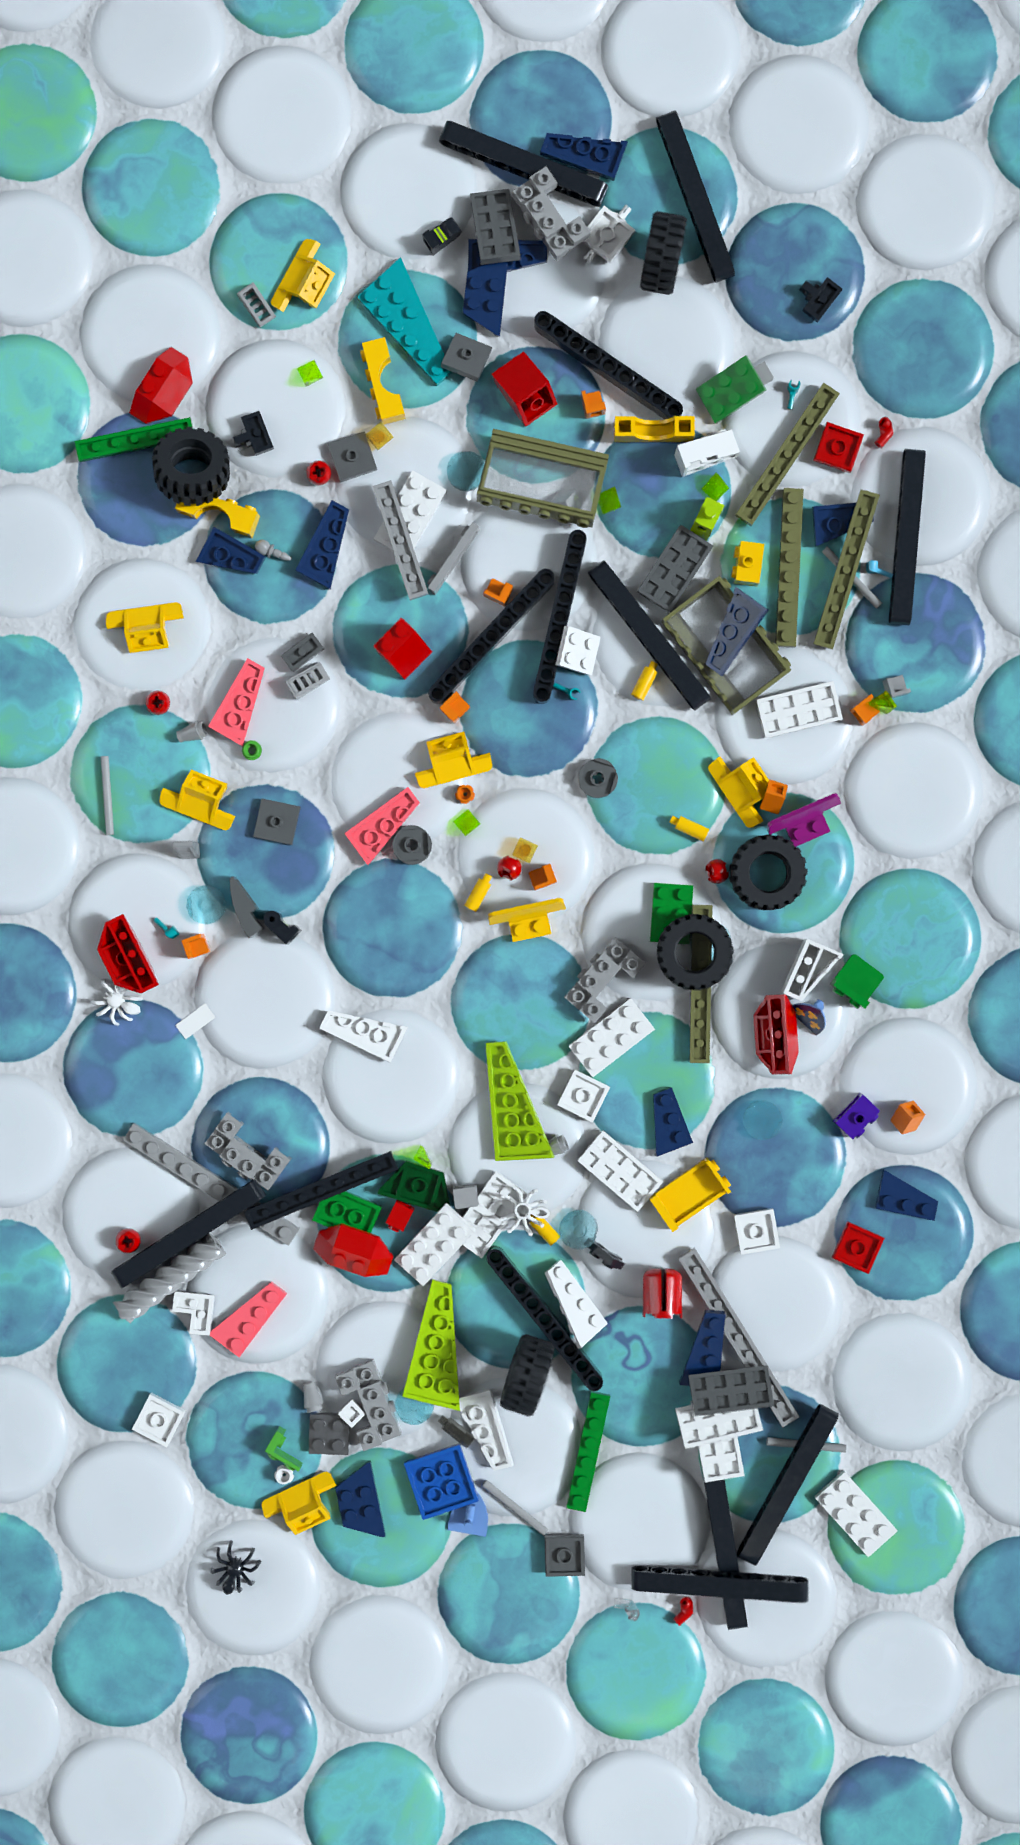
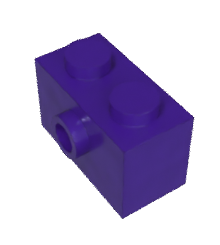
(857, 1116)

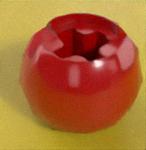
(325, 475)
(152, 697)
(509, 868)
(717, 871)
(124, 1247)

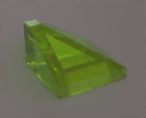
(310, 373)
(715, 487)
(609, 500)
(883, 703)
(466, 822)
(422, 1157)

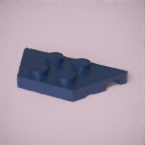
(486, 295)
(360, 1502)

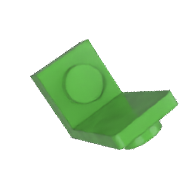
(278, 1454)

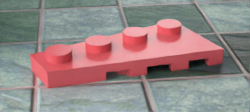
(237, 707)
(379, 827)
(244, 1324)

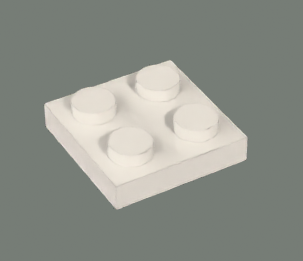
(577, 650)
(583, 1095)
(756, 1231)
(159, 1420)

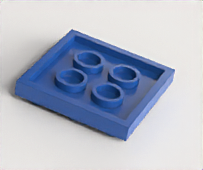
(441, 1481)

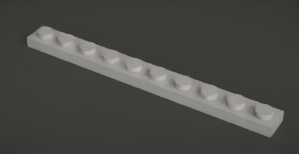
(199, 1176)
(735, 1330)

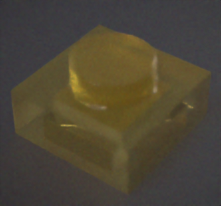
(379, 436)
(524, 850)

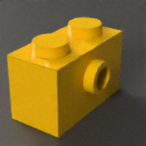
(748, 563)

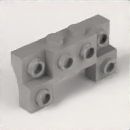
(544, 217)
(599, 974)
(244, 1157)
(376, 1403)

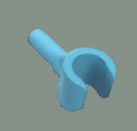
(872, 568)

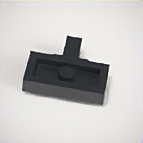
(819, 297)
(254, 434)
(609, 1258)

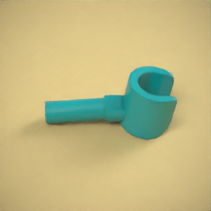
(792, 391)
(566, 690)
(171, 933)

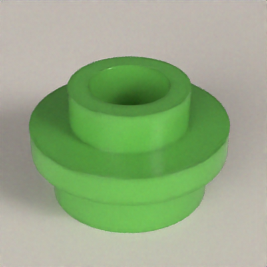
(245, 750)

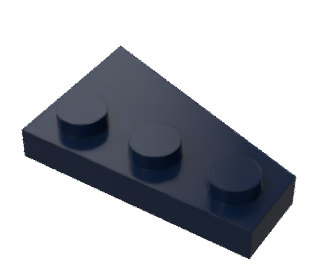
(831, 521)
(229, 553)
(670, 1125)
(902, 1198)

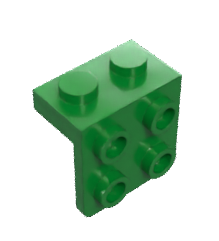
(857, 981)

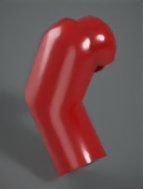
(886, 432)
(686, 1610)

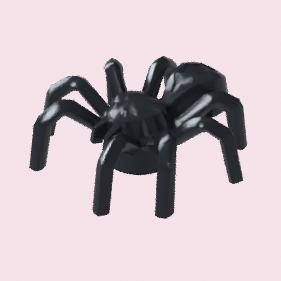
(234, 1568)

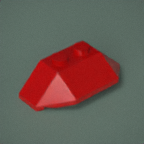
(162, 387)
(125, 957)
(776, 1034)
(353, 1250)

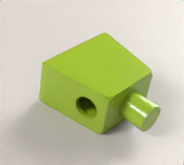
(707, 518)

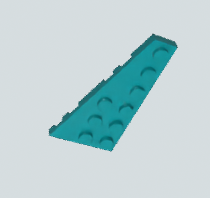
(400, 312)

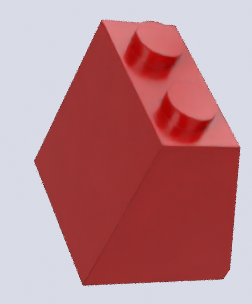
(525, 388)
(402, 648)

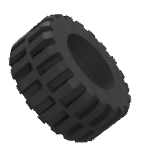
(663, 252)
(186, 445)
(794, 866)
(714, 971)
(527, 1375)

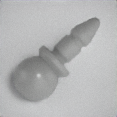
(264, 547)

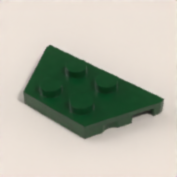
(417, 1186)

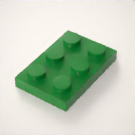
(731, 389)
(668, 904)
(348, 1210)

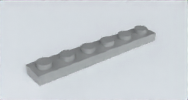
(400, 540)

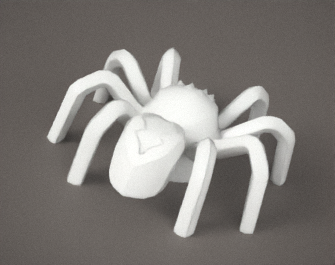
(117, 1000)
(523, 1211)

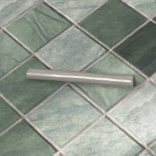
(857, 583)
(107, 795)
(791, 1443)
(514, 1507)

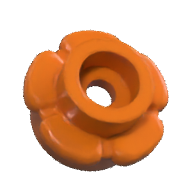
(464, 799)

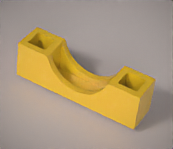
(377, 358)
(668, 430)
(242, 519)

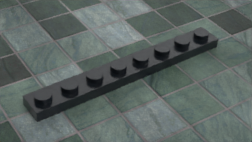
(321, 1190)

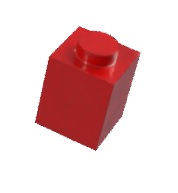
(399, 1216)

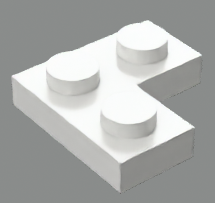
(199, 1306)

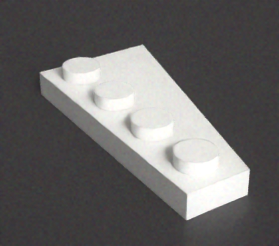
(367, 1034)
(579, 1310)
(483, 1419)

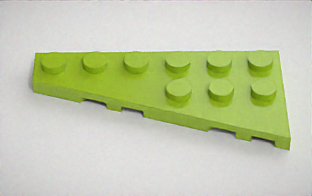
(514, 1119)
(434, 1361)

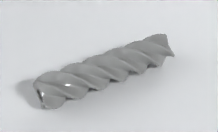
(169, 1279)

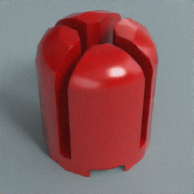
(652, 1293)

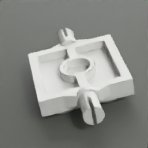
(608, 234)

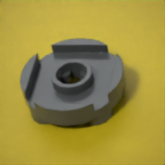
(607, 772)
(404, 853)

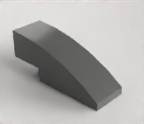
(244, 908)

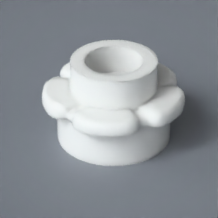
(283, 1479)

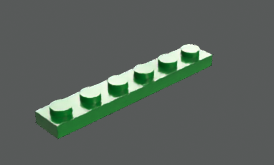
(127, 440)
(588, 1451)

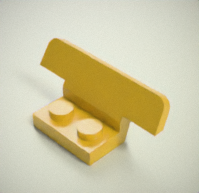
(304, 278)
(145, 625)
(451, 761)
(741, 787)
(199, 800)
(528, 920)
(301, 1503)

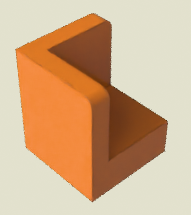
(593, 404)
(498, 592)
(455, 707)
(863, 711)
(774, 796)
(542, 877)
(195, 946)
(907, 1117)

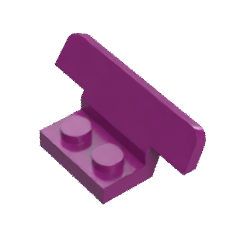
(806, 821)

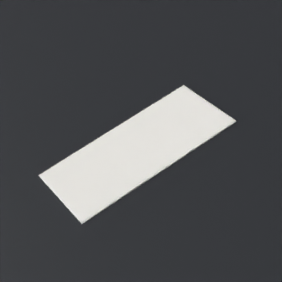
(195, 1021)

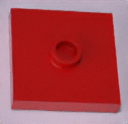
(838, 447)
(858, 1247)

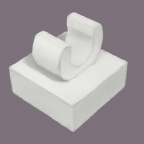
(351, 1413)

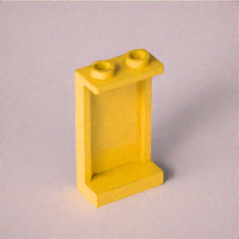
(690, 1193)

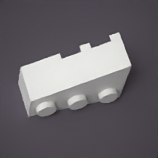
(706, 452)
(808, 968)

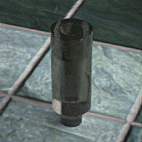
(456, 1431)

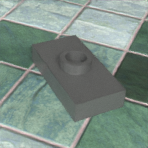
(302, 652)

